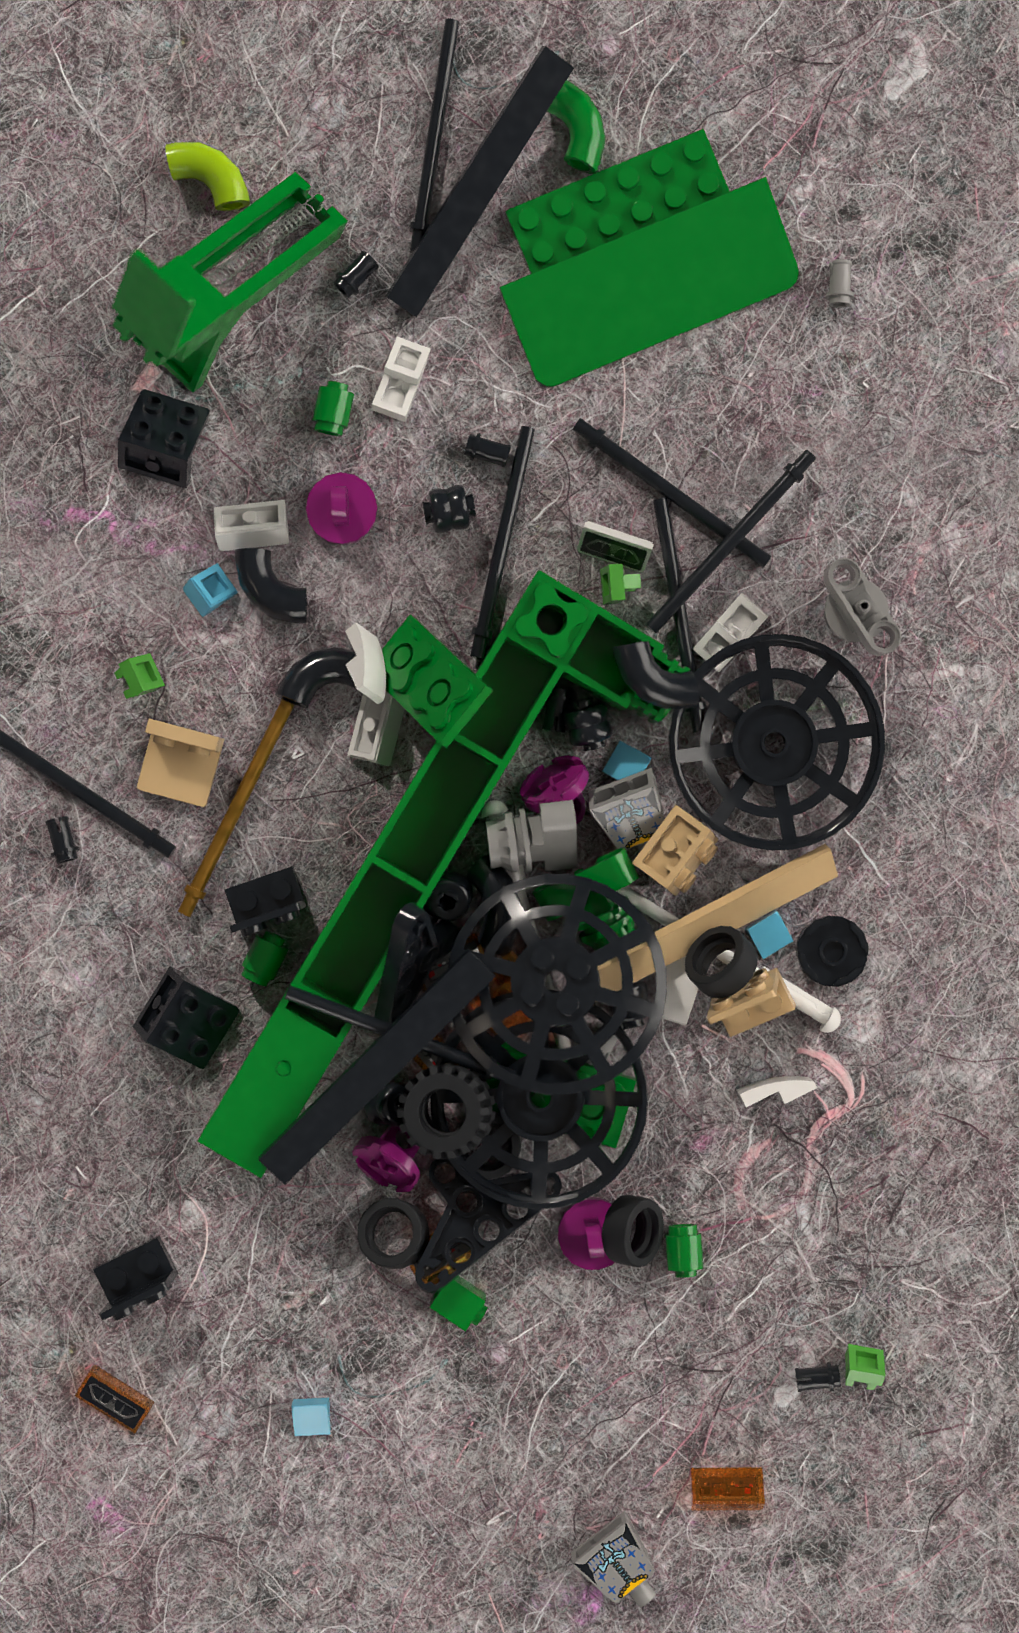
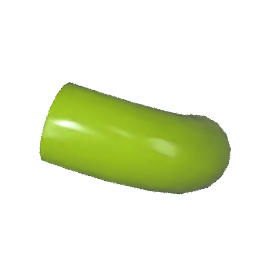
(212, 168)

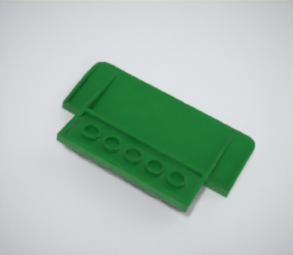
(640, 258)

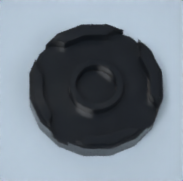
(832, 951)

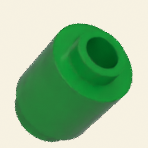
(333, 408)
(264, 958)
(684, 1250)

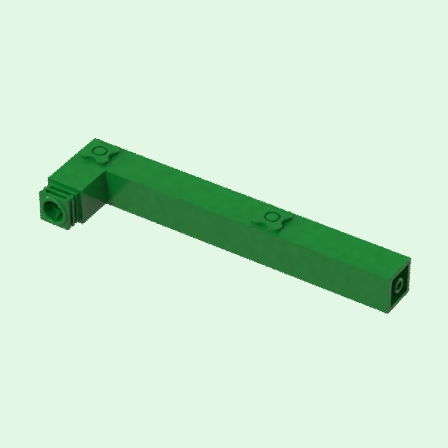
(545, 638)

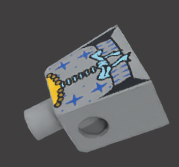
(628, 809)
(617, 1562)

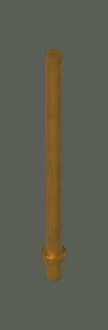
(196, 889)

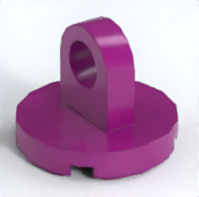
(341, 508)
(555, 783)
(386, 1161)
(582, 1233)

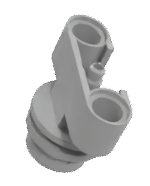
(858, 609)
(532, 839)

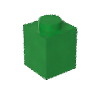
(460, 1303)

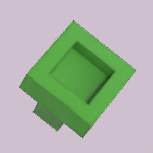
(615, 583)
(140, 675)
(864, 1366)

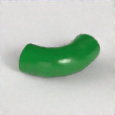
(584, 127)

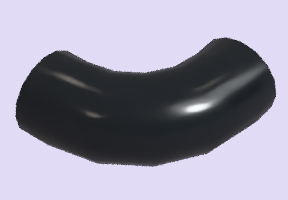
(264, 588)
(313, 673)
(653, 683)
(488, 882)

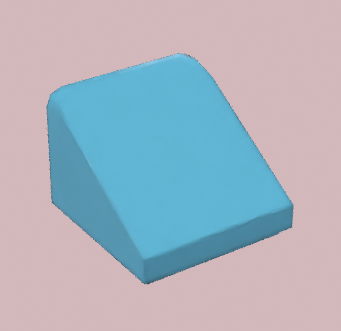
(209, 589)
(626, 761)
(769, 934)
(311, 1416)

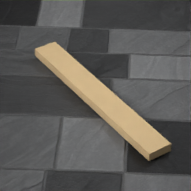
(730, 910)

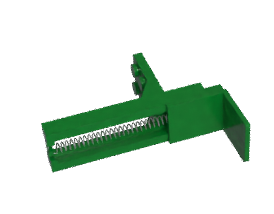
(183, 315)

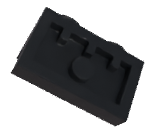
(161, 437)
(264, 899)
(185, 1019)
(135, 1277)

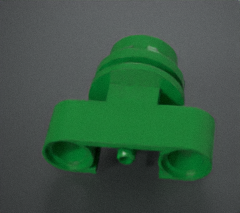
(611, 869)

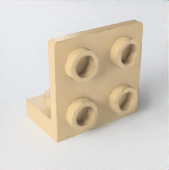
(179, 763)
(677, 851)
(756, 1003)

